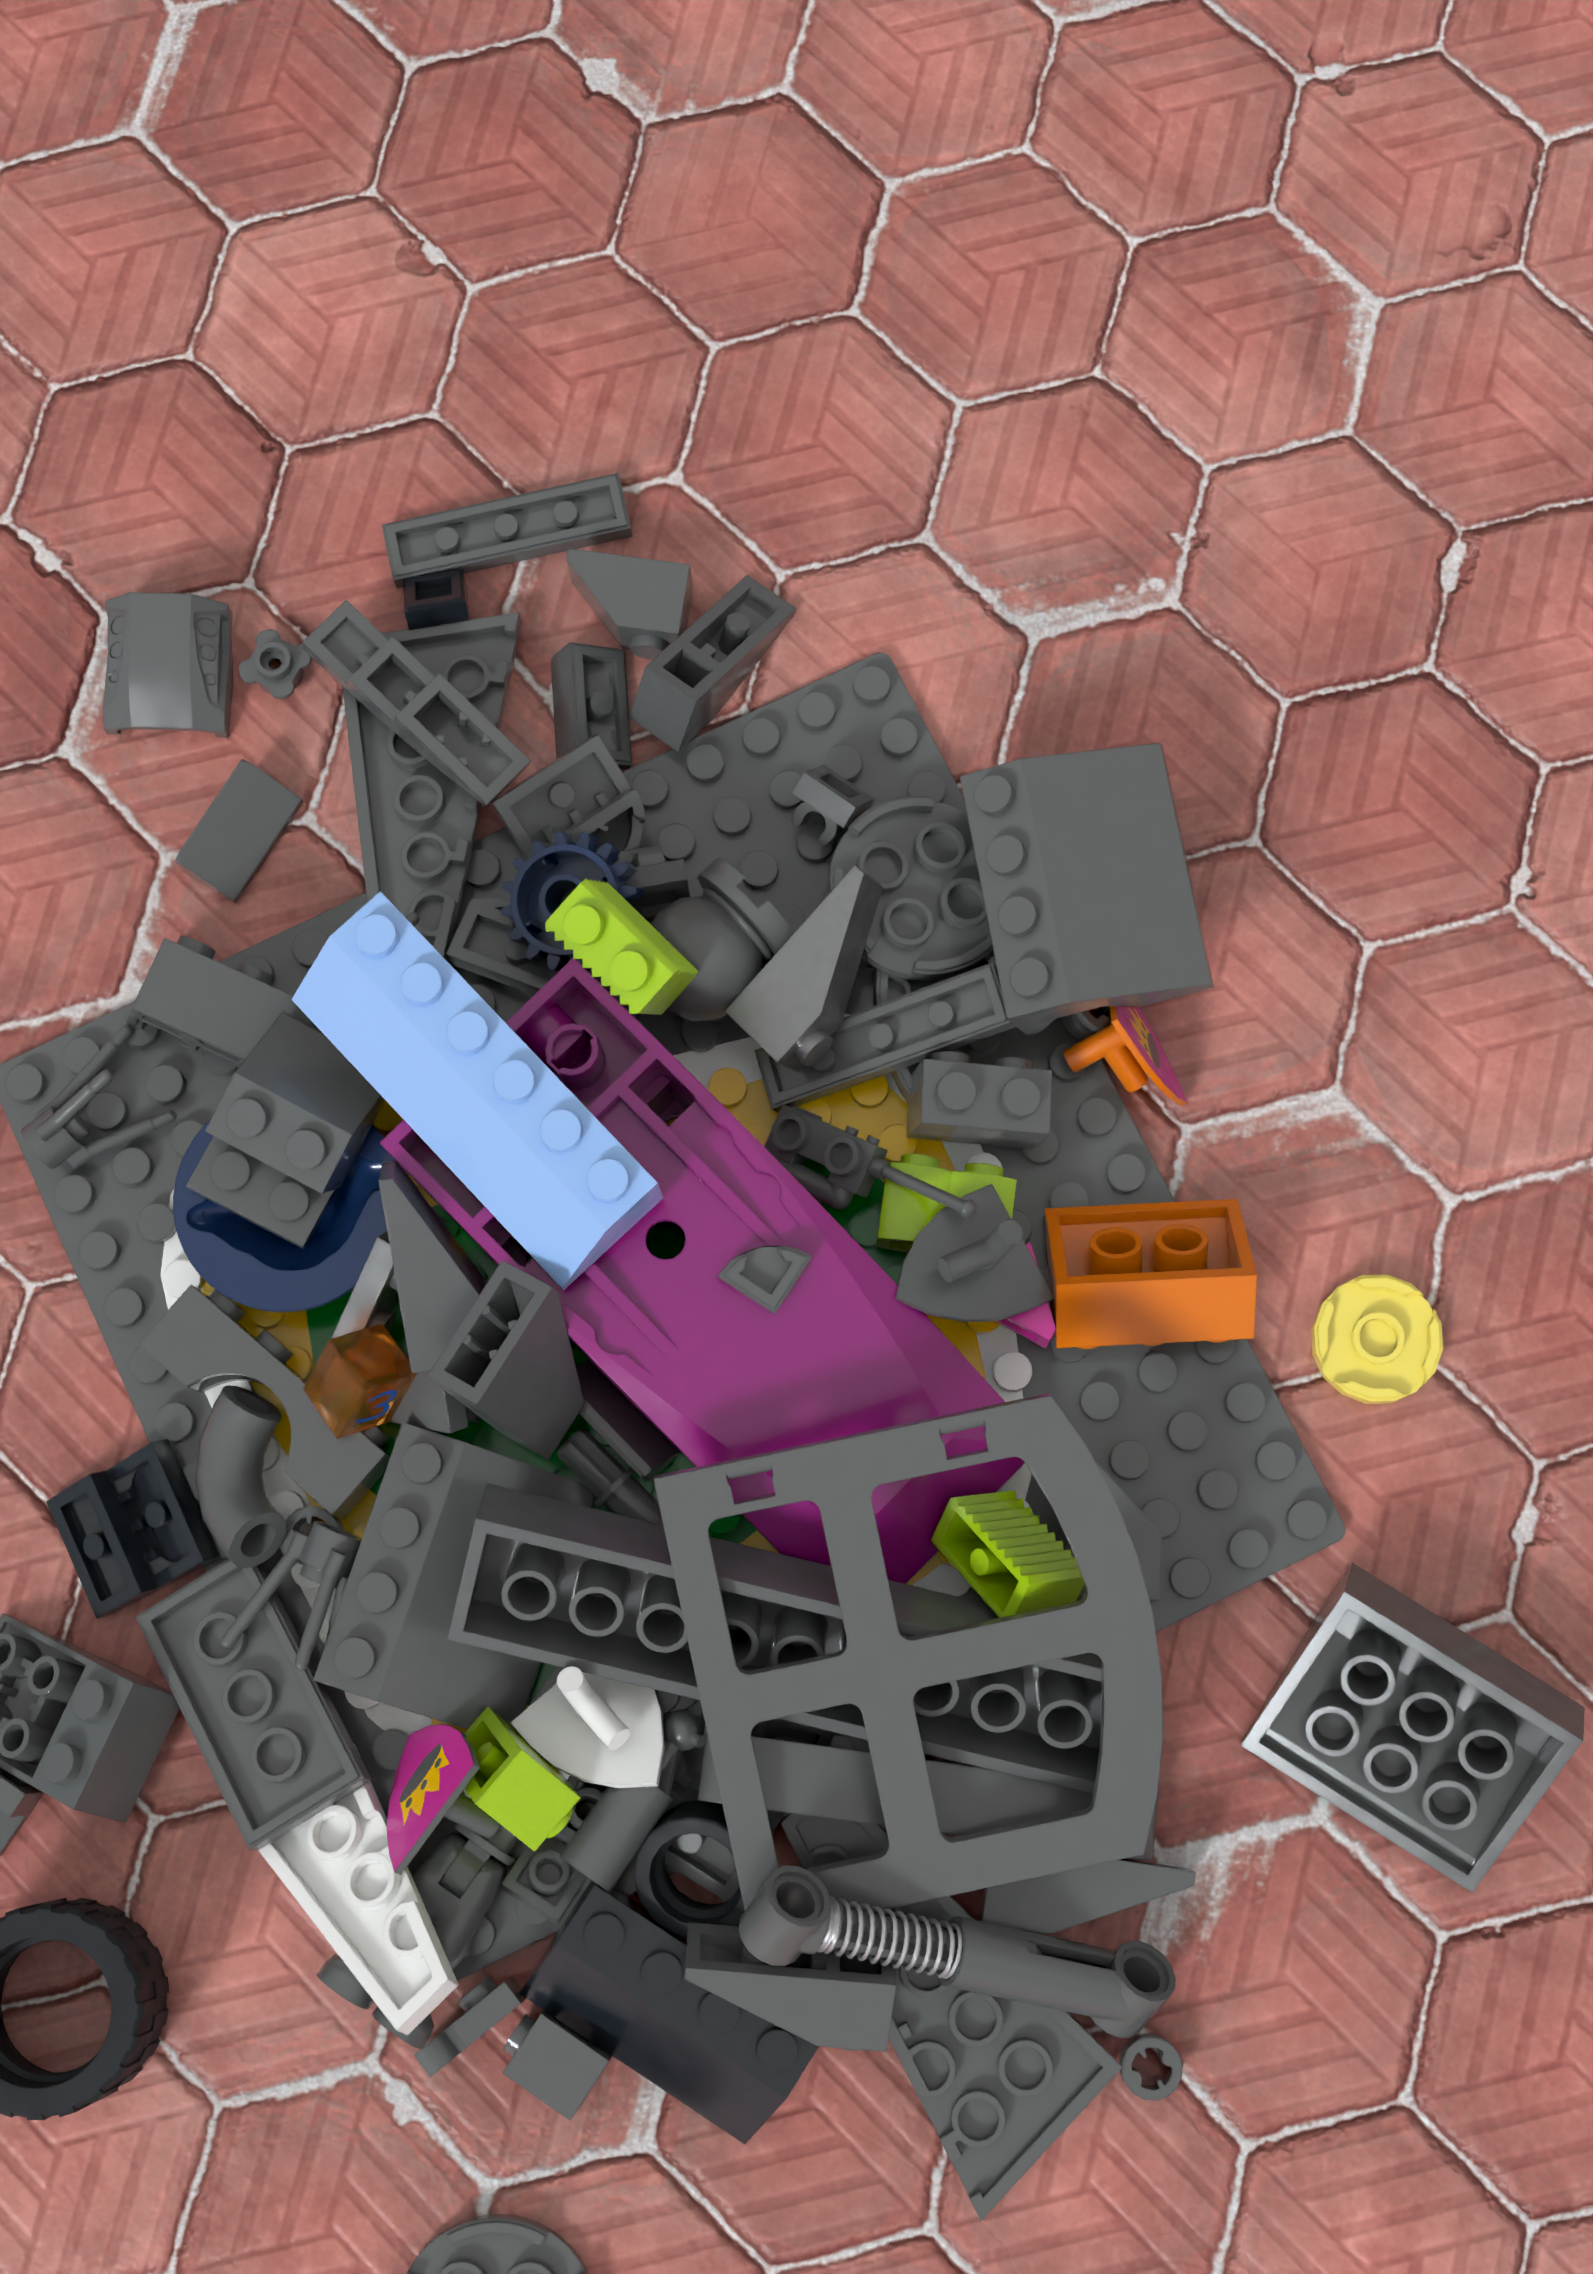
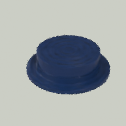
(268, 1270)

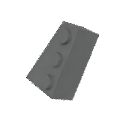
(209, 1001)

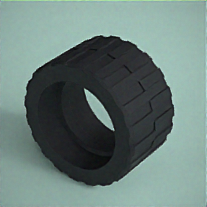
(137, 2005)

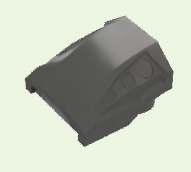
(168, 663)

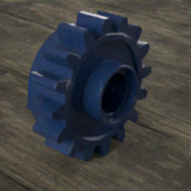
(547, 878)

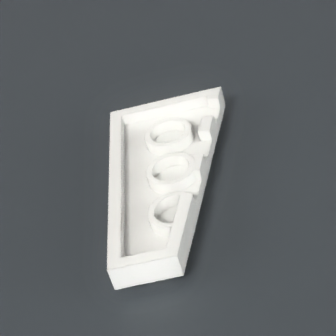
(365, 1910)

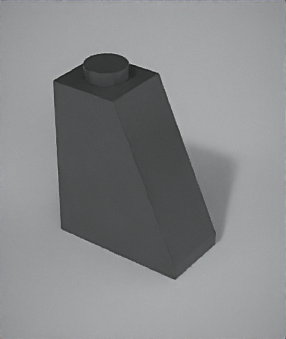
(514, 1362)

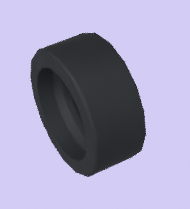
(654, 1887)

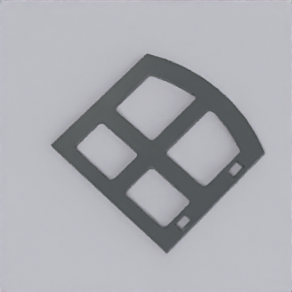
(885, 1668)

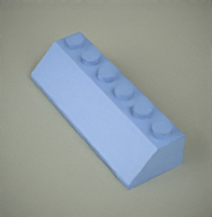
(474, 1091)

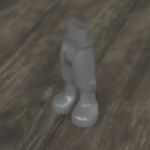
(457, 1890)

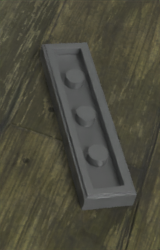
(508, 529)
(894, 1037)

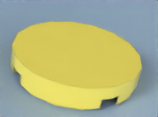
(1376, 1339)

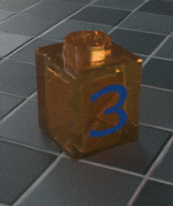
(359, 1380)

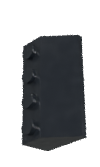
(626, 1991)

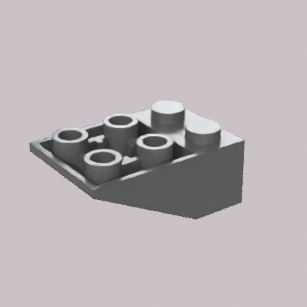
(77, 1721)

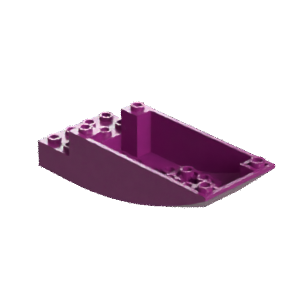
(692, 1349)

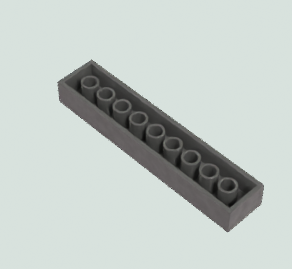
(604, 1598)

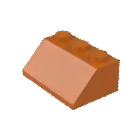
(1150, 1273)

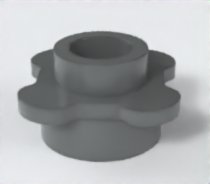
(280, 681)

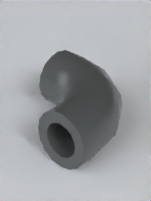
(232, 1480)

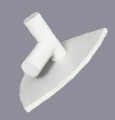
(597, 1730)

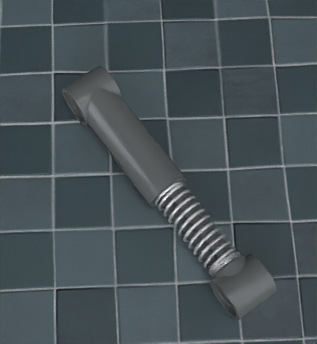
(1111, 1986)

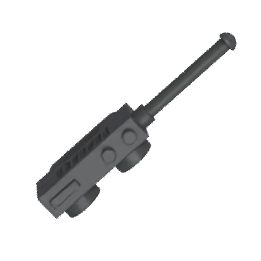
(850, 1159)

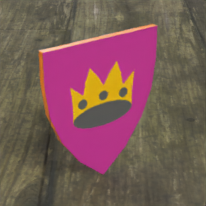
(1128, 1048)

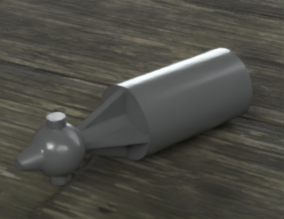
(627, 1815)

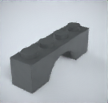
(209, 1347)

